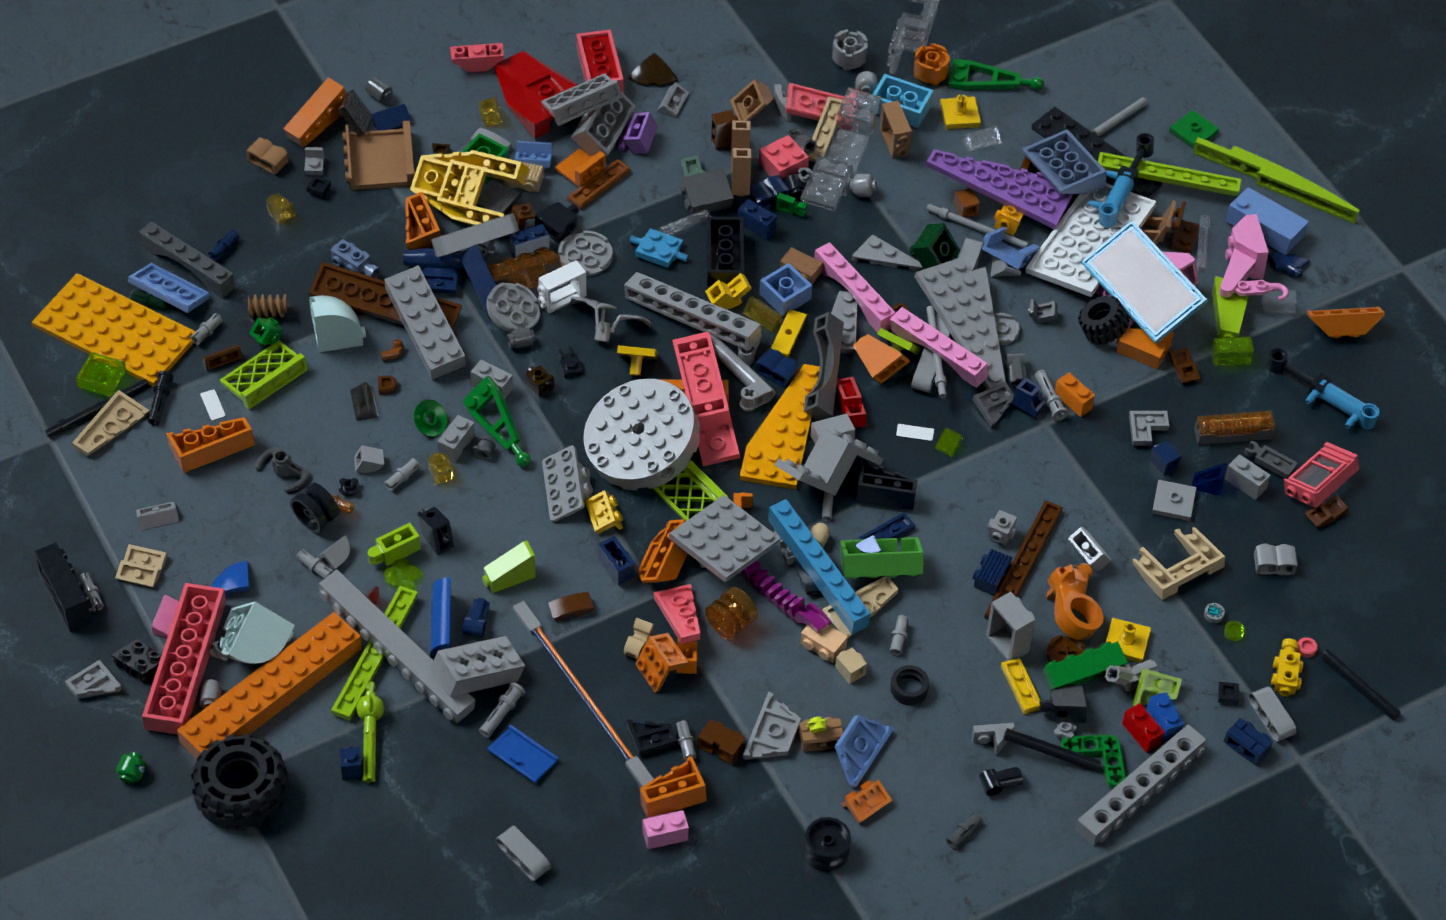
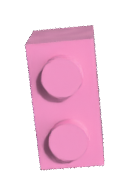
(665, 829)

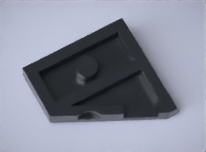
(651, 736)

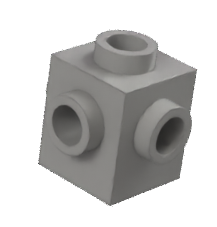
(1002, 527)

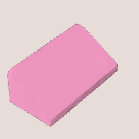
(164, 616)

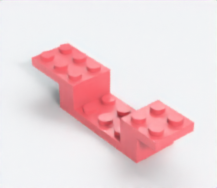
(707, 397)

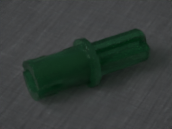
(148, 299)

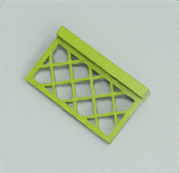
(270, 381)
(701, 481)

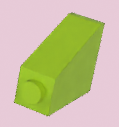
(510, 569)

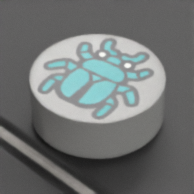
(1214, 613)

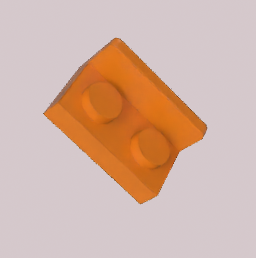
(866, 801)

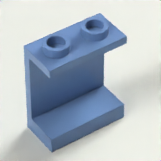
(1018, 259)

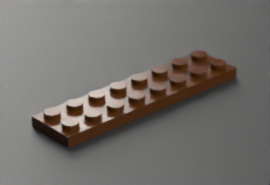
(367, 294)

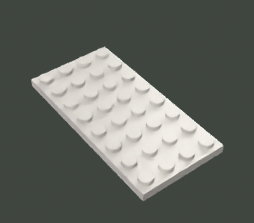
(1079, 236)

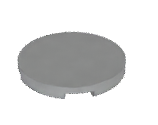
(589, 249)
(513, 307)

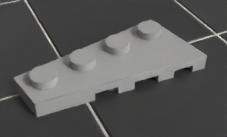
(846, 310)

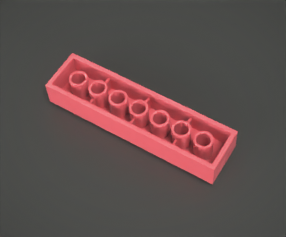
(184, 658)

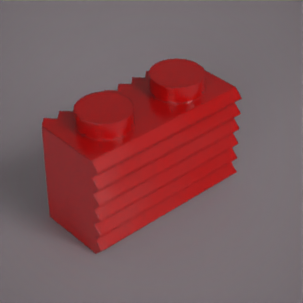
(1143, 727)

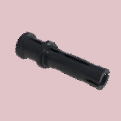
(160, 390)

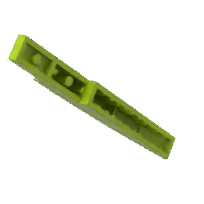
(1277, 179)

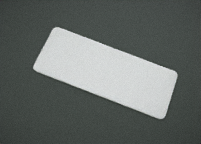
(212, 404)
(915, 432)

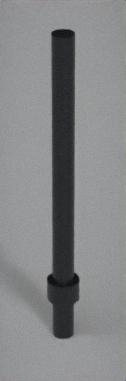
(64, 424)

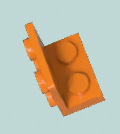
(581, 166)
(659, 658)

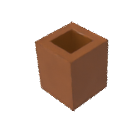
(966, 203)

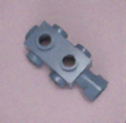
(353, 259)

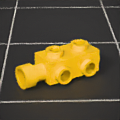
(1287, 666)

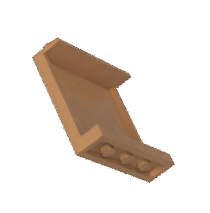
(379, 158)

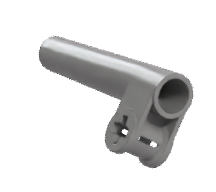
(756, 390)

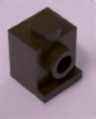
(539, 380)

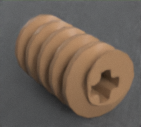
(266, 306)

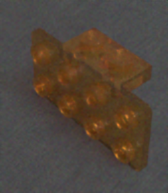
(525, 268)

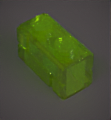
(1232, 351)

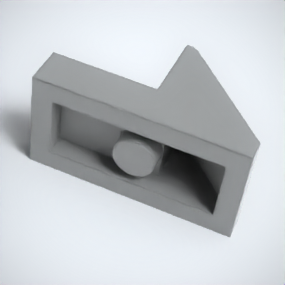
(991, 733)

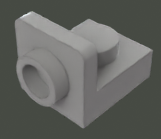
(314, 161)

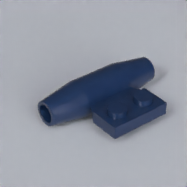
(438, 271)

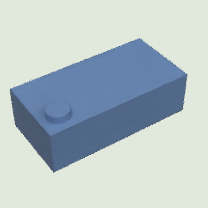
(1279, 225)

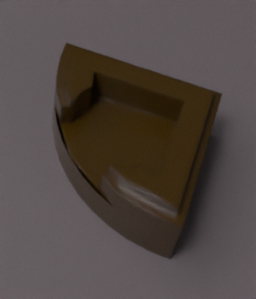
(440, 148)

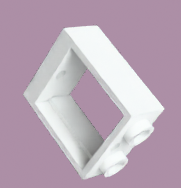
(560, 298)

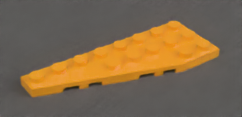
(781, 435)

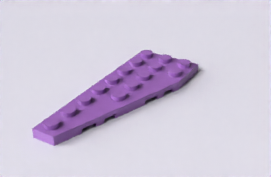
(1023, 190)

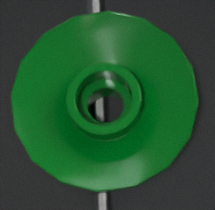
(436, 416)

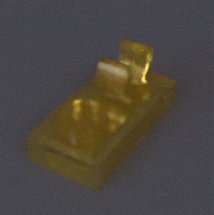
(762, 313)

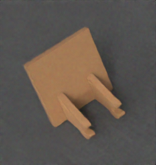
(1162, 223)

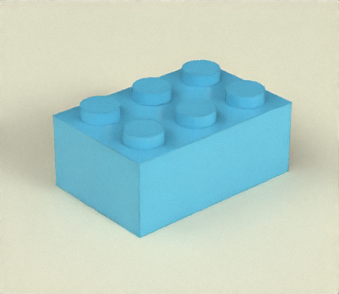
(913, 98)

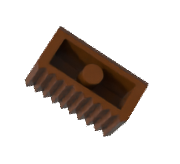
(722, 128)

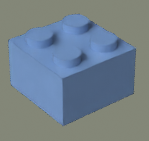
(785, 289)

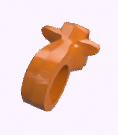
(1068, 589)

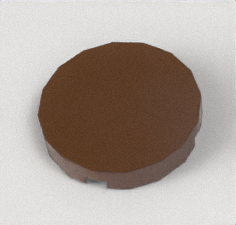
(1063, 646)

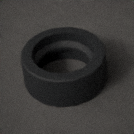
(914, 672)

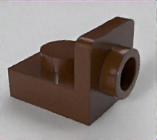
(523, 213)

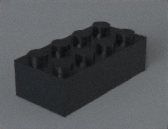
(724, 249)
(63, 586)

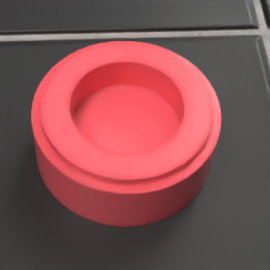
(1307, 647)

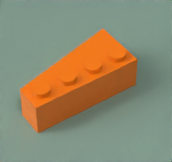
(210, 443)

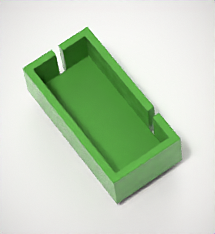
(888, 563)

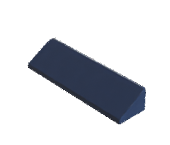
(478, 273)

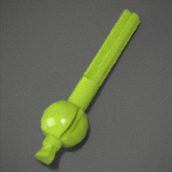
(369, 709)

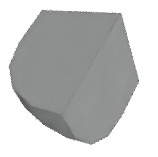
(336, 553)

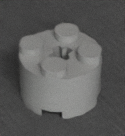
(849, 49)

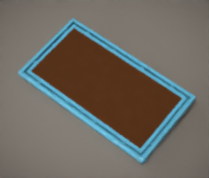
(1144, 281)

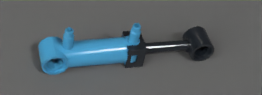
(1126, 181)
(1322, 388)

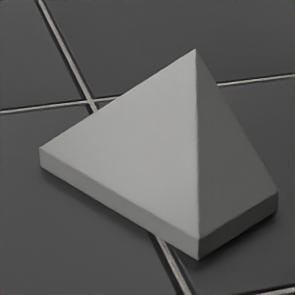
(1001, 268)

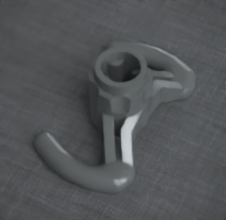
(284, 466)

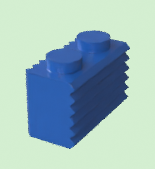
(1165, 714)

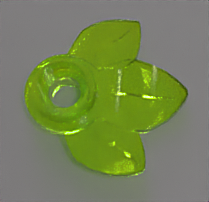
(402, 574)

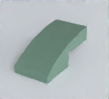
(691, 165)

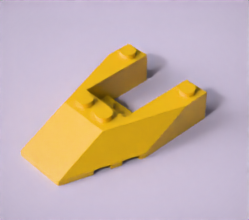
(456, 179)

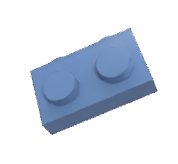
(534, 153)

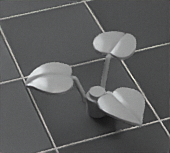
(602, 328)

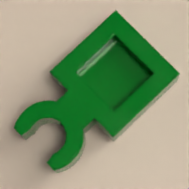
(789, 205)

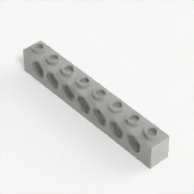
(692, 311)
(1144, 775)

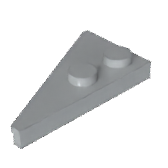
(882, 253)

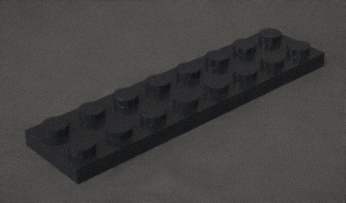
(1057, 121)

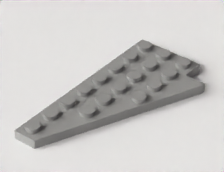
(967, 311)

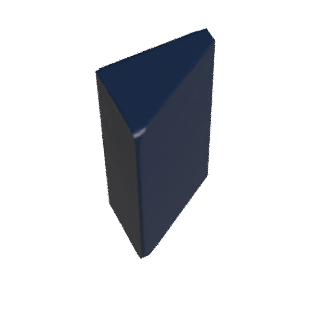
(391, 118)

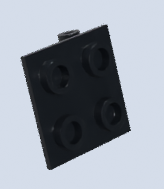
(137, 659)

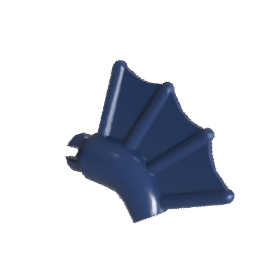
(1288, 263)

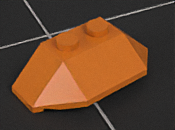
(1346, 321)
(663, 557)

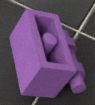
(638, 133)

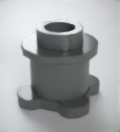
(484, 448)

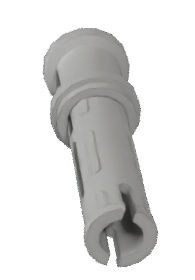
(1053, 401)
(506, 703)

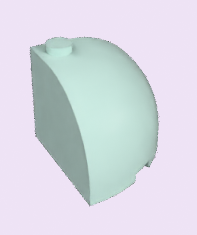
(335, 324)
(254, 634)

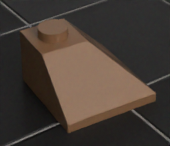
(751, 100)

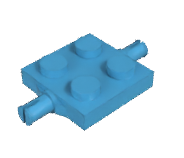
(659, 248)

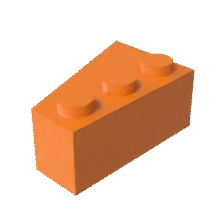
(421, 223)

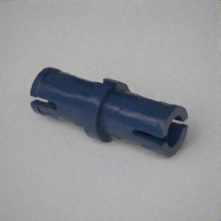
(224, 245)

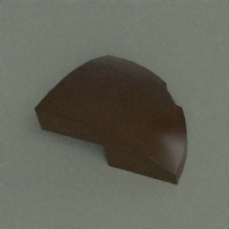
(653, 71)

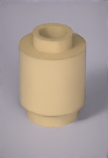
(821, 533)

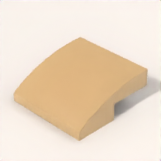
(141, 566)

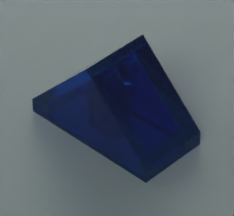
(1210, 479)

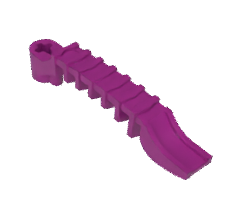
(782, 599)

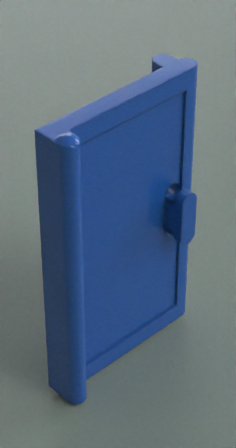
(518, 748)

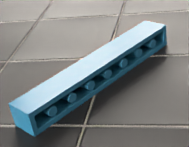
(819, 567)

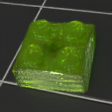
(101, 374)

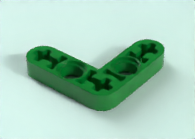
(1101, 749)

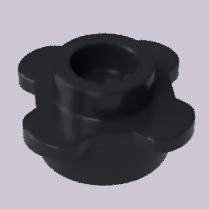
(348, 491)

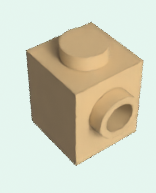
(851, 665)

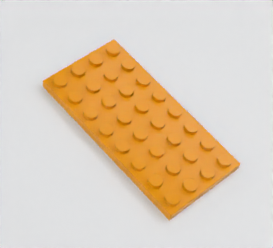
(115, 327)

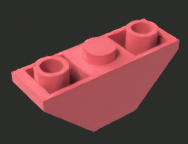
(477, 57)

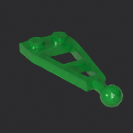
(960, 73)
(478, 399)

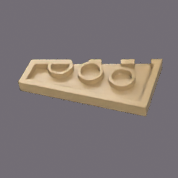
(873, 597)

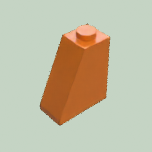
(1142, 348)
(879, 358)

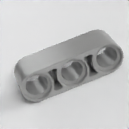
(1272, 714)
(523, 853)

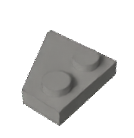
(93, 681)

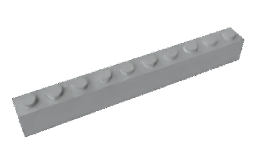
(392, 643)

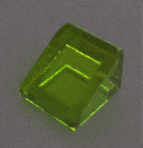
(949, 442)

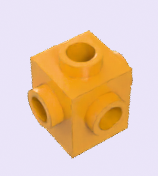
(1008, 218)

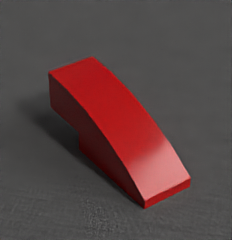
(851, 401)

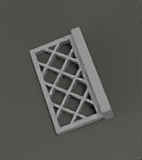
(587, 101)

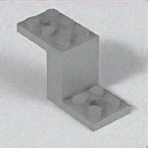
(829, 461)

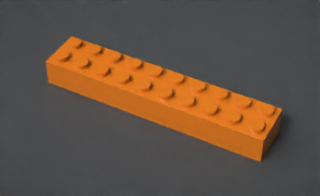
(273, 685)

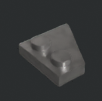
(994, 402)

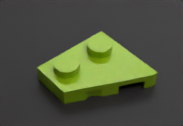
(1155, 683)

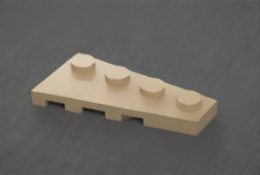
(112, 420)

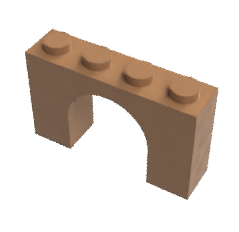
(740, 158)

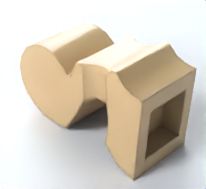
(635, 643)

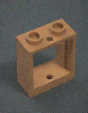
(895, 129)

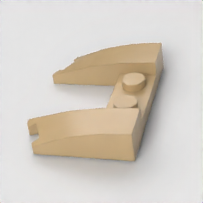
(1165, 582)

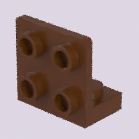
(1184, 232)

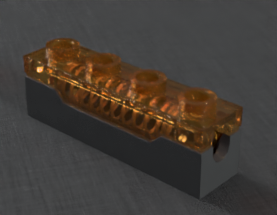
(1234, 427)

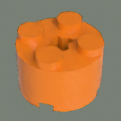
(931, 64)

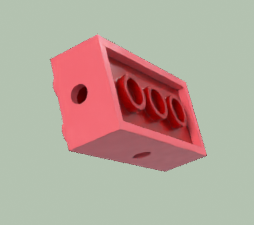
(599, 56)

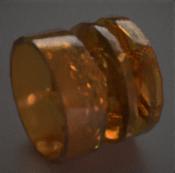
(731, 613)

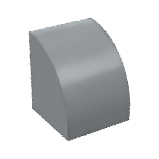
(368, 459)

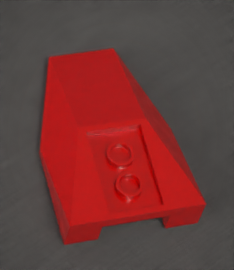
(525, 84)

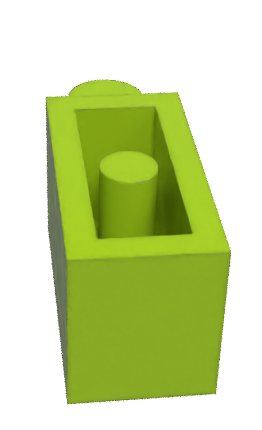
(395, 545)

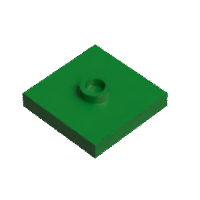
(1192, 127)

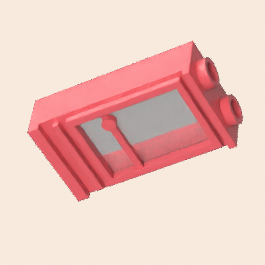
(1321, 475)

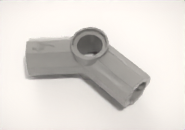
(1129, 675)

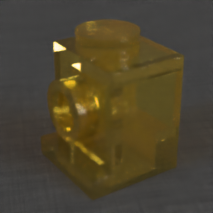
(490, 111)
(280, 208)
(440, 464)

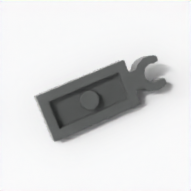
(1271, 460)

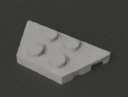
(773, 731)

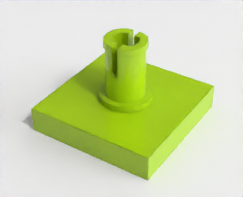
(899, 343)

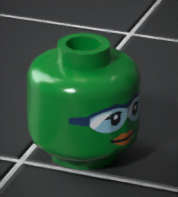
(131, 768)

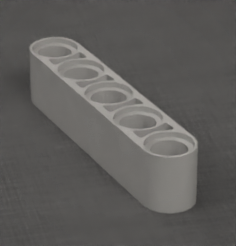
(475, 235)

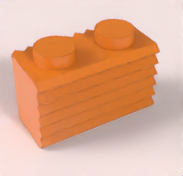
(1075, 394)

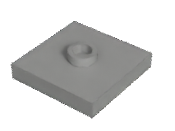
(1174, 500)

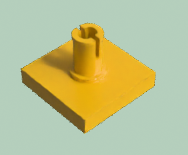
(960, 112)
(636, 355)
(1131, 637)

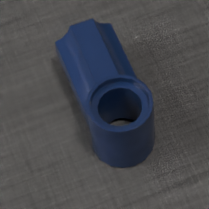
(476, 621)

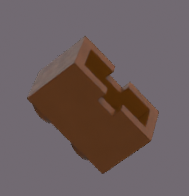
(722, 741)

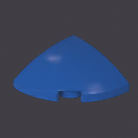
(233, 578)

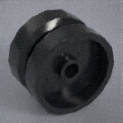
(314, 507)
(827, 844)

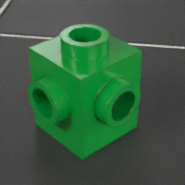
(266, 331)

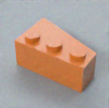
(674, 790)

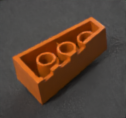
(316, 113)

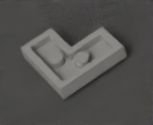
(1143, 422)

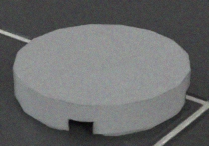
(1007, 328)

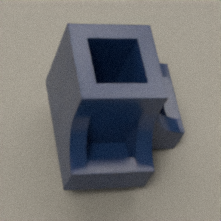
(1028, 397)

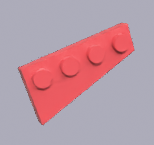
(680, 612)

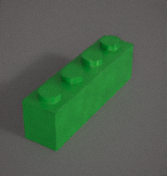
(1083, 667)

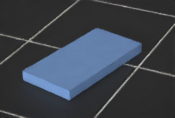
(169, 287)

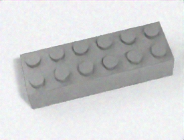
(425, 322)

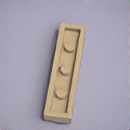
(825, 127)

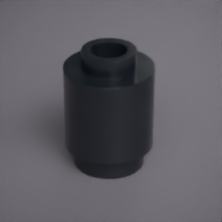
(795, 186)

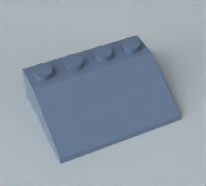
(1067, 164)

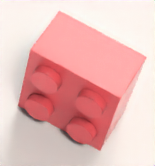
(783, 158)

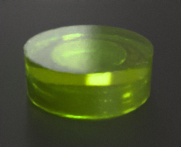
(1234, 631)

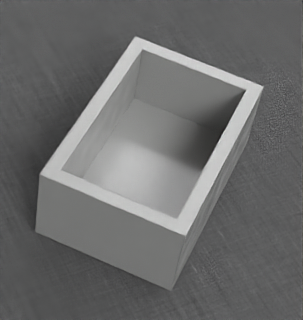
(1010, 626)

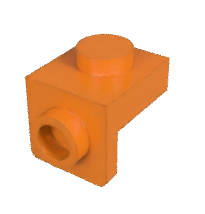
(743, 500)

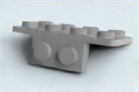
(565, 483)

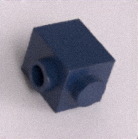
(1165, 457)
(351, 763)

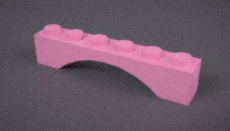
(872, 304)
(960, 359)

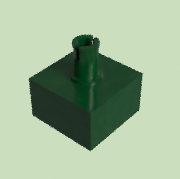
(935, 246)

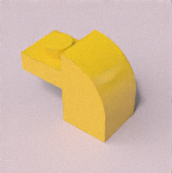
(730, 294)

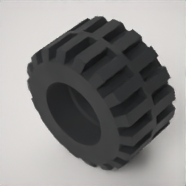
(1103, 320)

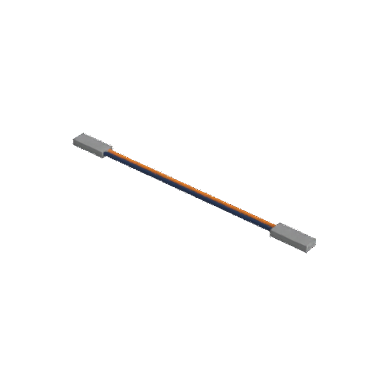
(534, 626)

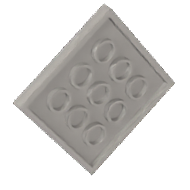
(724, 538)

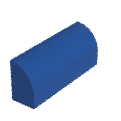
(440, 616)

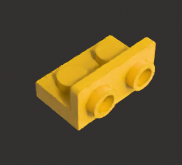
(604, 512)

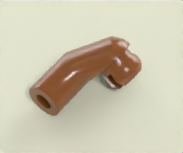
(395, 351)

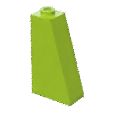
(1228, 311)

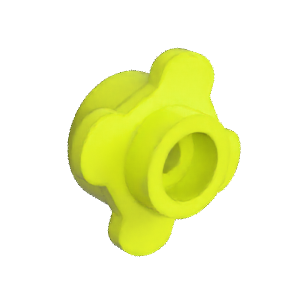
(817, 724)

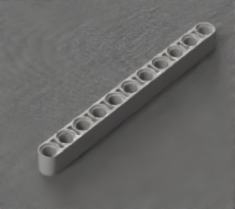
(925, 372)

